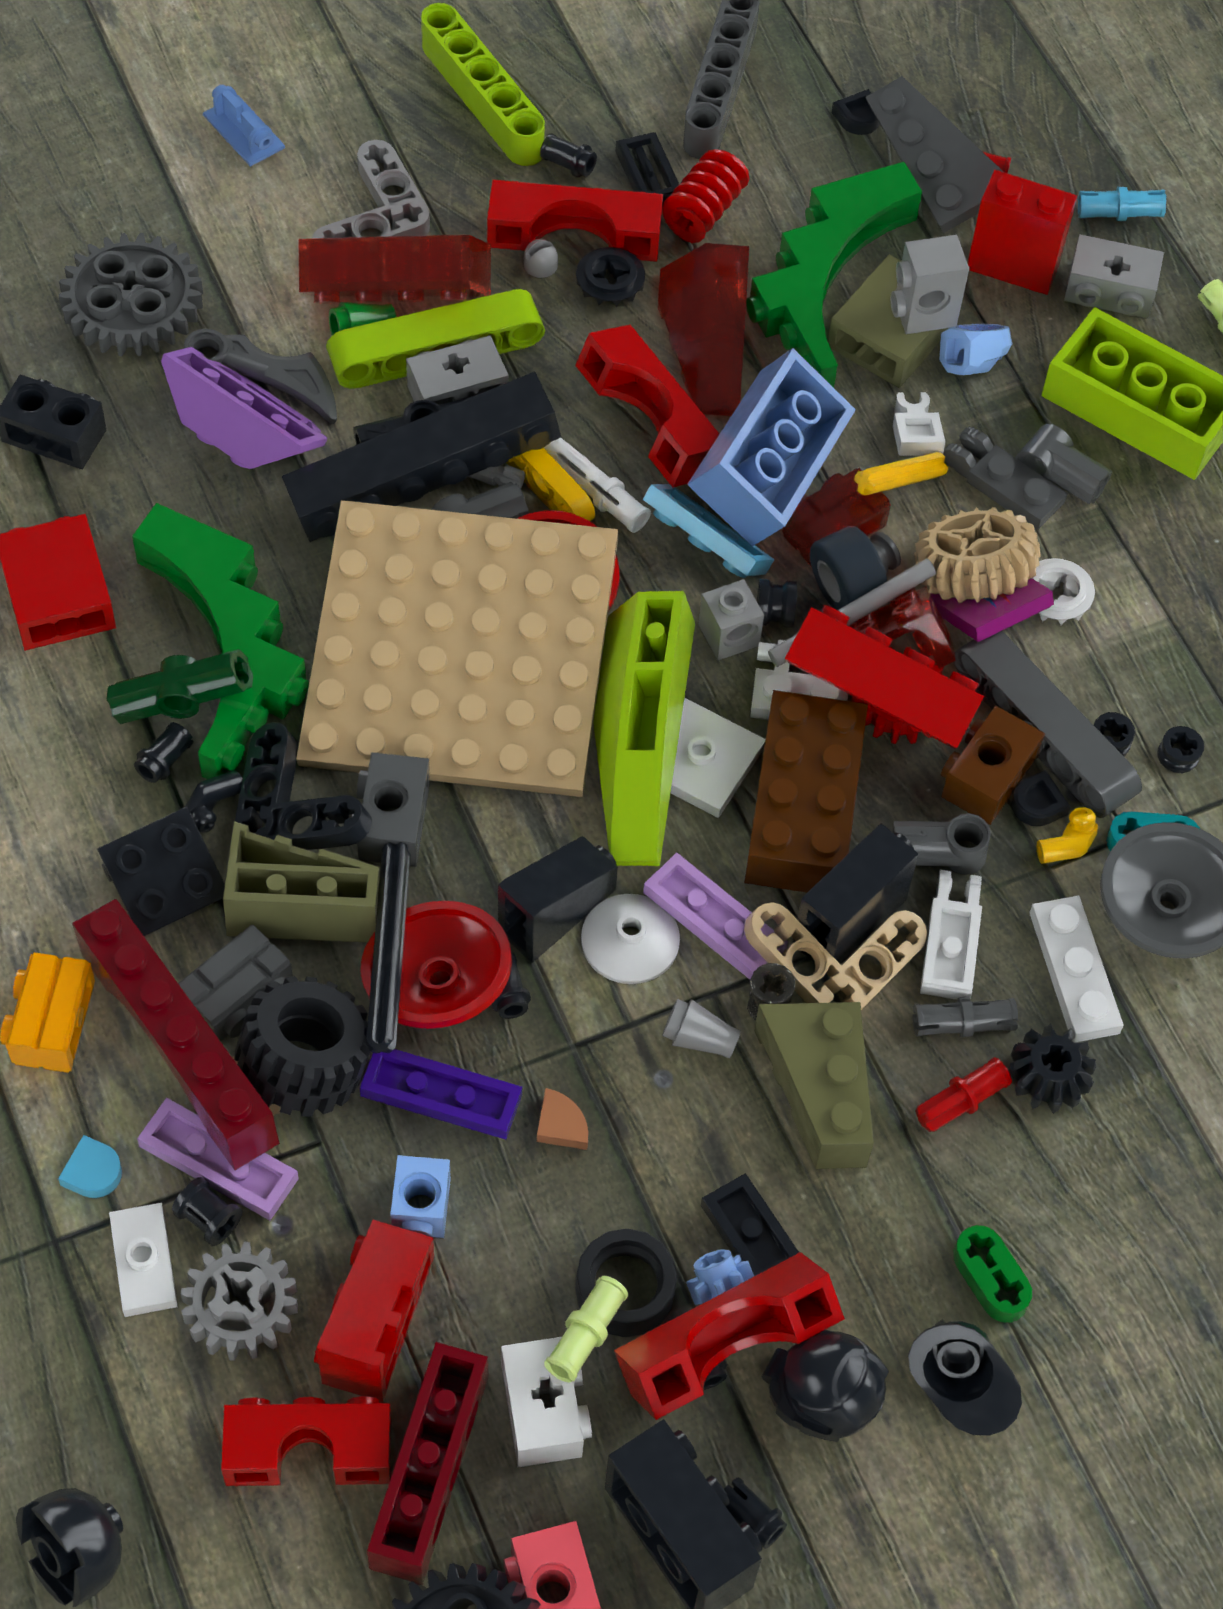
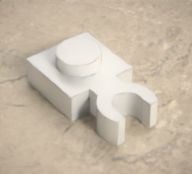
(916, 429)

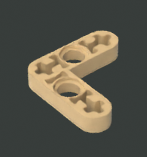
(843, 976)

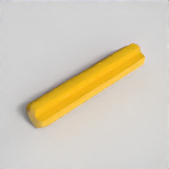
(900, 473)

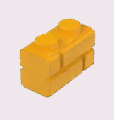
(48, 1012)

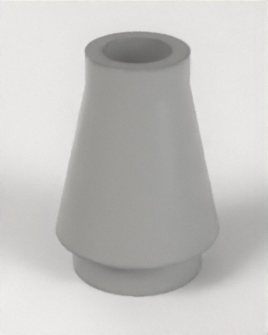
(699, 1030)

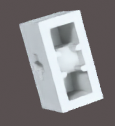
(538, 1432)

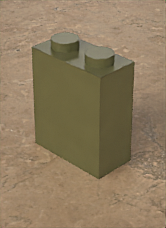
(872, 335)

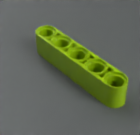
(482, 84)
(380, 349)

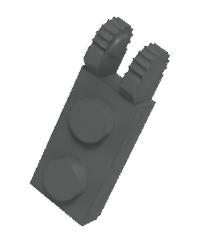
(1004, 478)

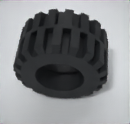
(310, 1015)

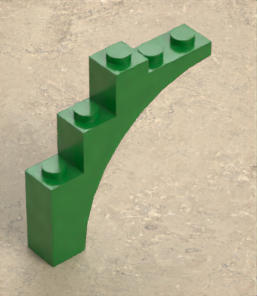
(839, 224)
(218, 579)

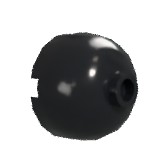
(74, 1543)

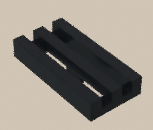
(660, 158)

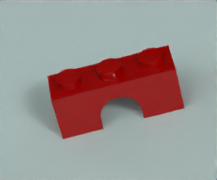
(262, 1434)

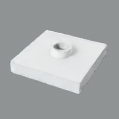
(712, 758)

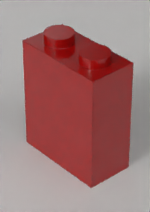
(1021, 231)
(55, 582)

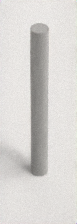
(870, 601)

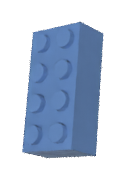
(772, 447)

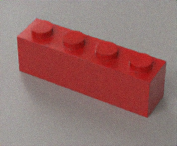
(884, 677)

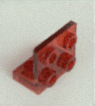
(914, 612)

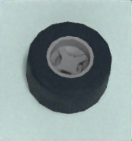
(846, 566)

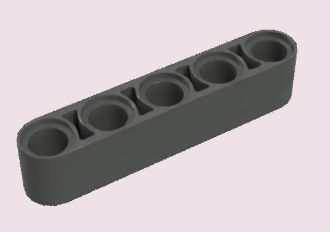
(720, 76)
(1071, 743)

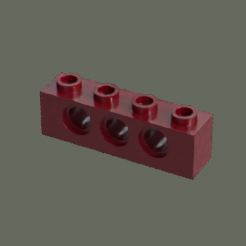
(428, 1463)

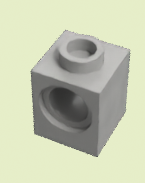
(730, 619)

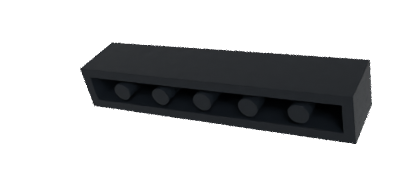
(425, 454)

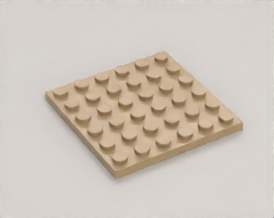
(460, 646)

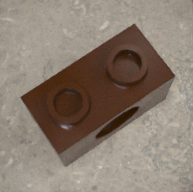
(984, 787)

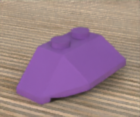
(235, 411)

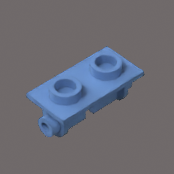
(241, 126)

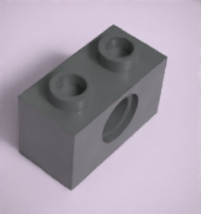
(397, 783)

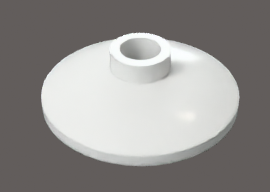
(625, 956)

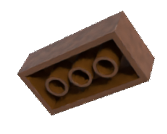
(805, 790)

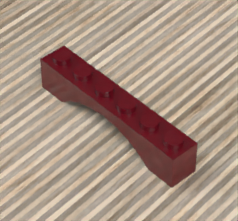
(202, 1065)

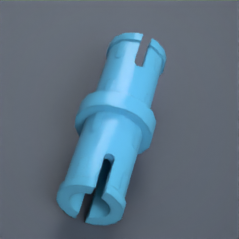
(1121, 203)

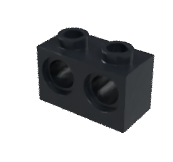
(51, 421)

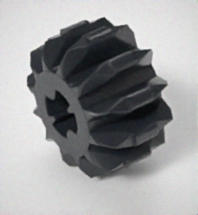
(1033, 1072)

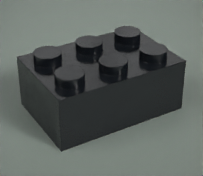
(683, 1518)

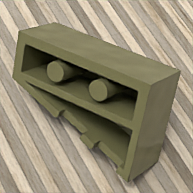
(297, 891)
(823, 1072)

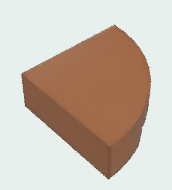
(562, 1122)

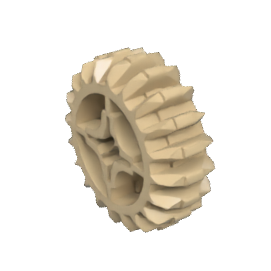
(979, 554)

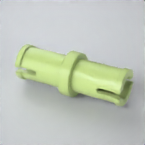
(586, 1329)

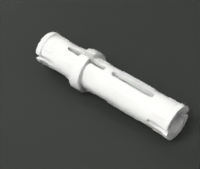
(628, 510)

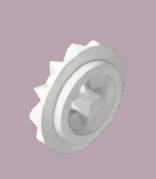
(1077, 587)

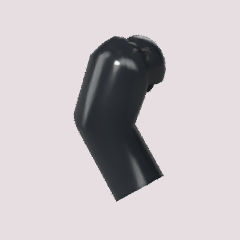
(206, 796)

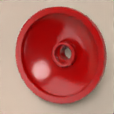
(452, 946)

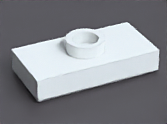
(143, 1259)

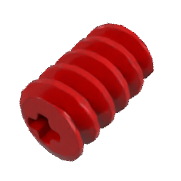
(705, 194)

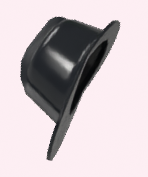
(965, 1377)

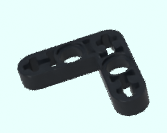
(281, 813)

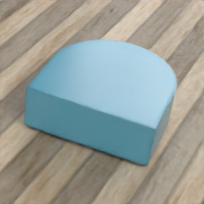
(92, 1169)

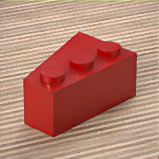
(374, 1310)

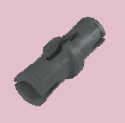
(965, 1017)

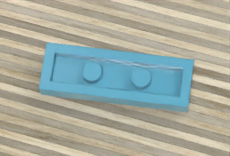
(707, 531)

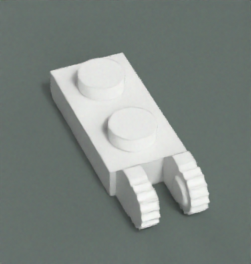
(952, 940)

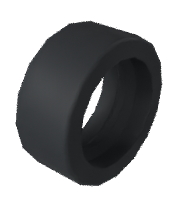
(637, 1245)

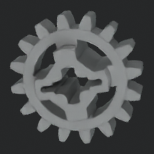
(222, 1315)

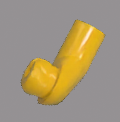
(1074, 841)

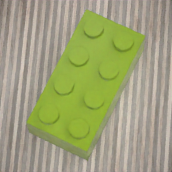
(1139, 392)

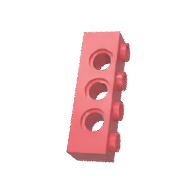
(553, 1556)

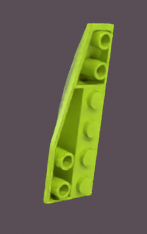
(641, 719)

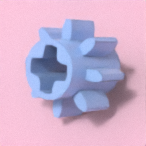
(716, 1274)

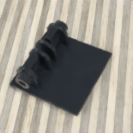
(162, 871)

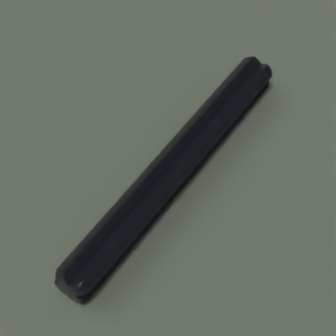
(388, 948)

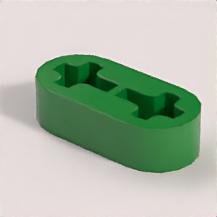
(1001, 1265)

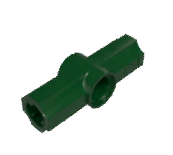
(180, 686)

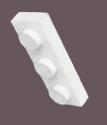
(1076, 969)

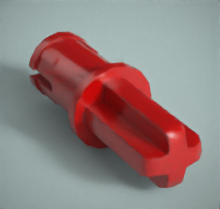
(963, 1095)

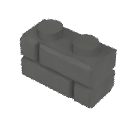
(232, 977)

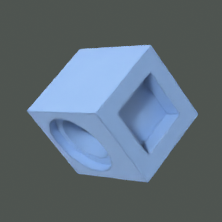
(421, 1177)

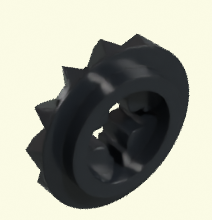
(623, 267)

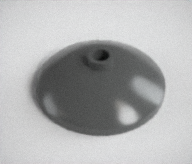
(1173, 866)

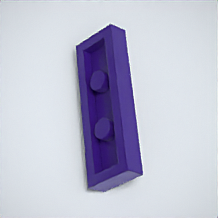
(442, 1092)

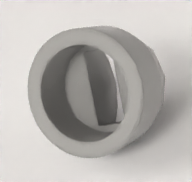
(540, 258)

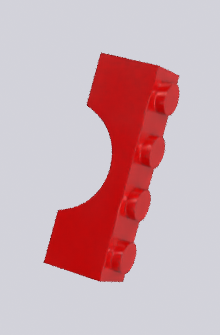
(531, 210)
(625, 368)
(777, 1305)

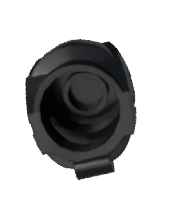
(827, 1385)

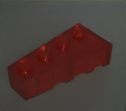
(395, 267)

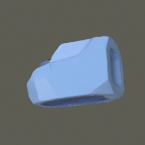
(973, 347)

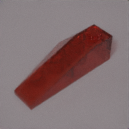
(705, 315)

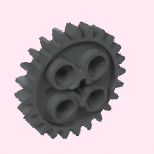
(131, 294)

